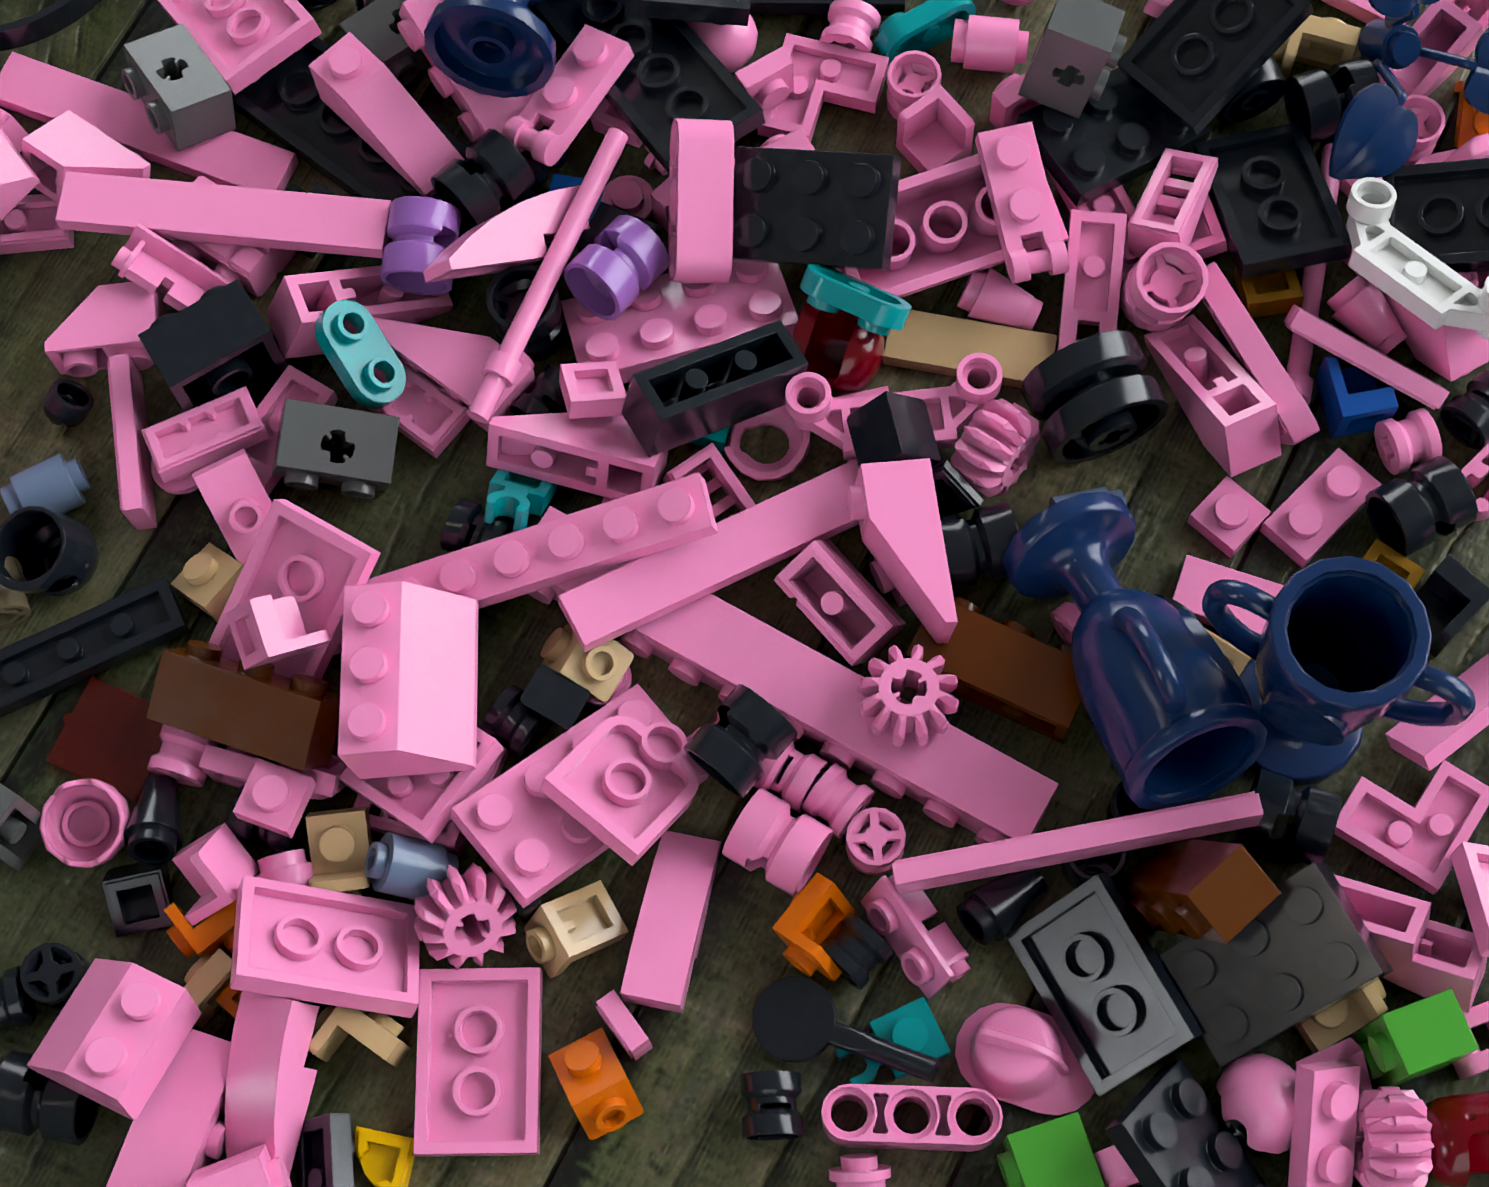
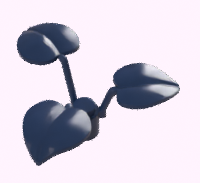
(1375, 129)

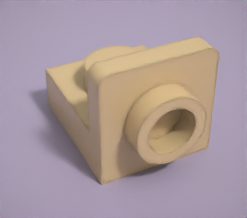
(339, 849)
(573, 928)
(206, 981)
(1344, 1017)

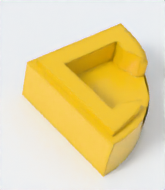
(384, 1157)

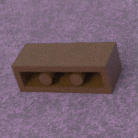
(1007, 671)
(248, 708)
(1199, 890)

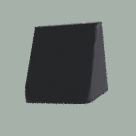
(952, 490)
(555, 696)
(138, 897)

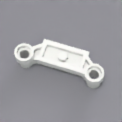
(1405, 268)

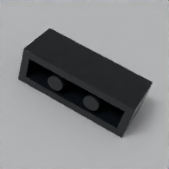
(712, 388)

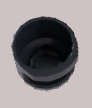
(49, 551)

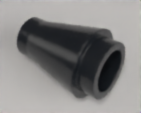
(155, 823)
(998, 905)

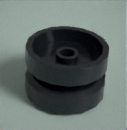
(1094, 397)

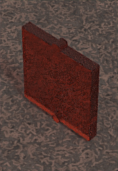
(108, 739)

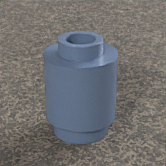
(49, 485)
(403, 864)

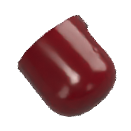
(838, 348)
(1459, 1137)

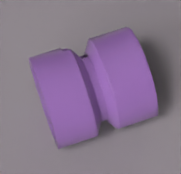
(420, 233)
(615, 267)

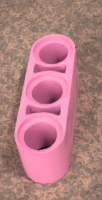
(701, 201)
(939, 1104)

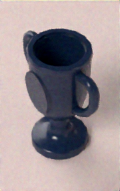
(491, 46)
(1332, 659)
(1144, 669)

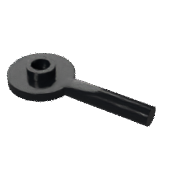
(799, 1020)

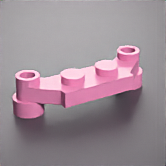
(948, 407)

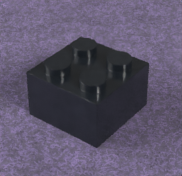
(214, 348)

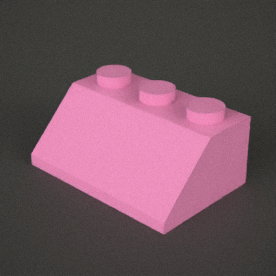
(408, 680)

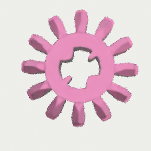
(996, 447)
(887, 686)
(464, 915)
(1392, 1139)

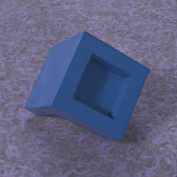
(1352, 399)

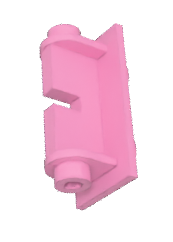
(159, 264)
(926, 956)

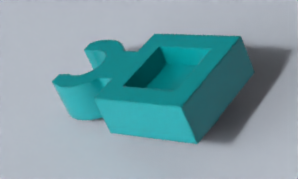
(517, 497)
(907, 1026)

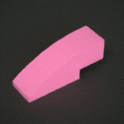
(1446, 27)
(505, 239)
(671, 922)
(1422, 952)
(267, 1075)

